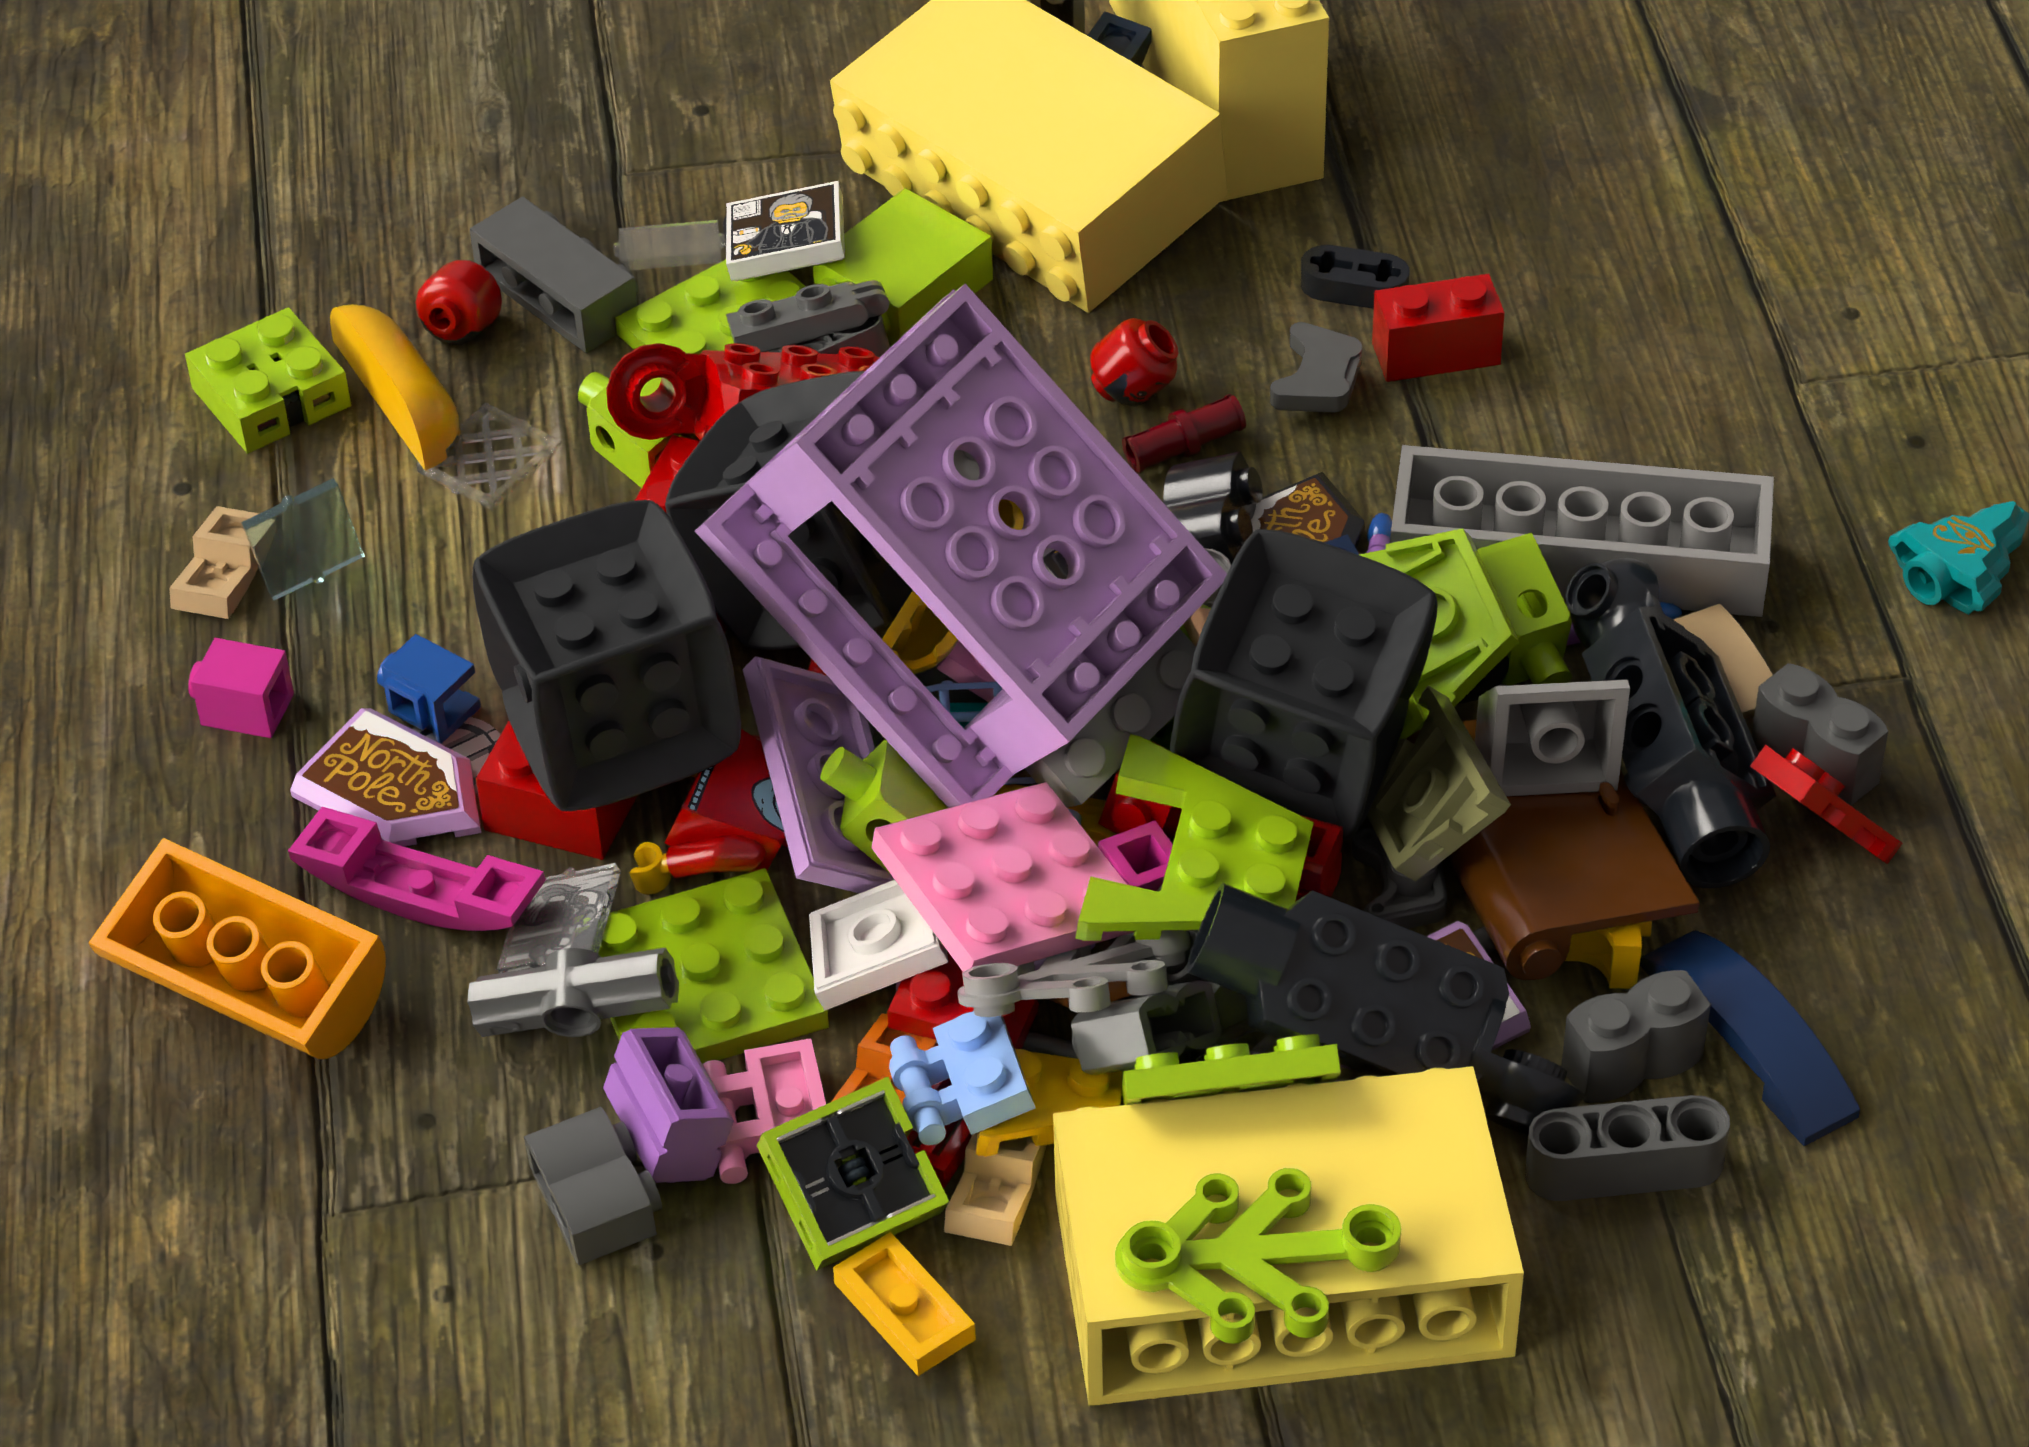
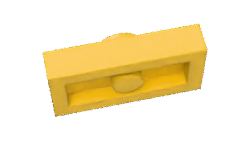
(904, 1303)

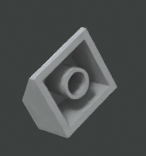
(1553, 735)

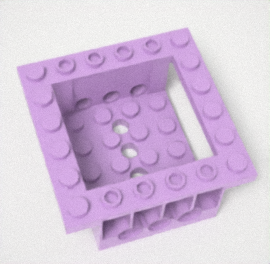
(891, 471)

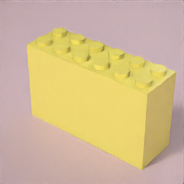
(1258, 69)
(1033, 139)
(1376, 1140)

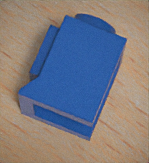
(424, 687)

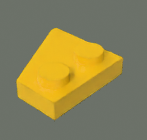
(1056, 1087)

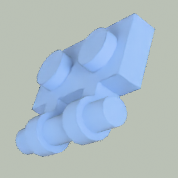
(982, 1071)

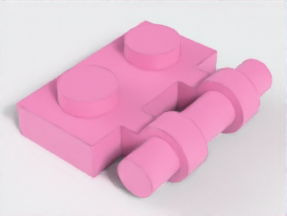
(780, 1084)

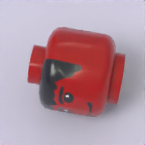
(458, 302)
(1134, 362)

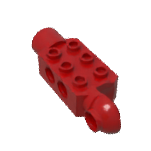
(705, 385)

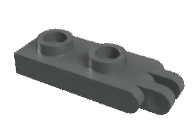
(807, 315)

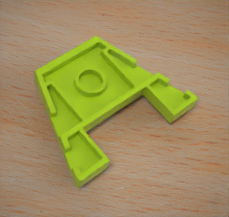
(1470, 622)
(1219, 838)

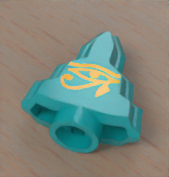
(1960, 556)

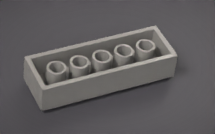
(1693, 527)

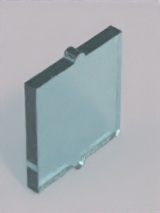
(303, 539)

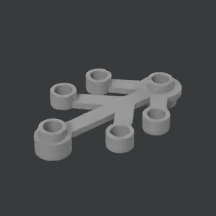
(1075, 976)

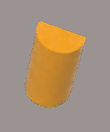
(245, 950)

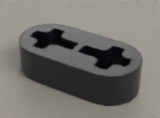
(1352, 274)

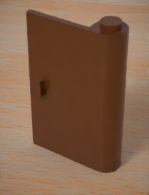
(1566, 870)

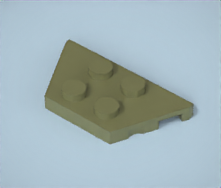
(1434, 792)

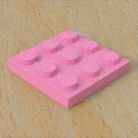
(998, 875)

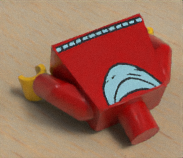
(723, 825)

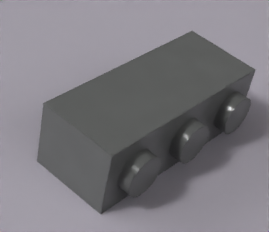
(554, 273)

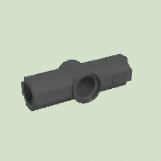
(573, 992)

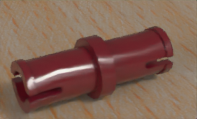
(1184, 433)

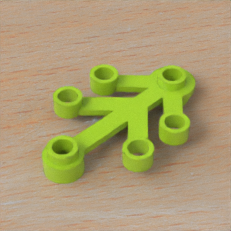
(1249, 1253)

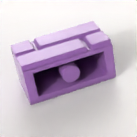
(668, 1104)

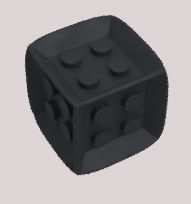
(728, 458)
(607, 654)
(1305, 675)

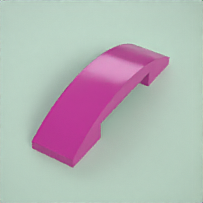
(411, 883)

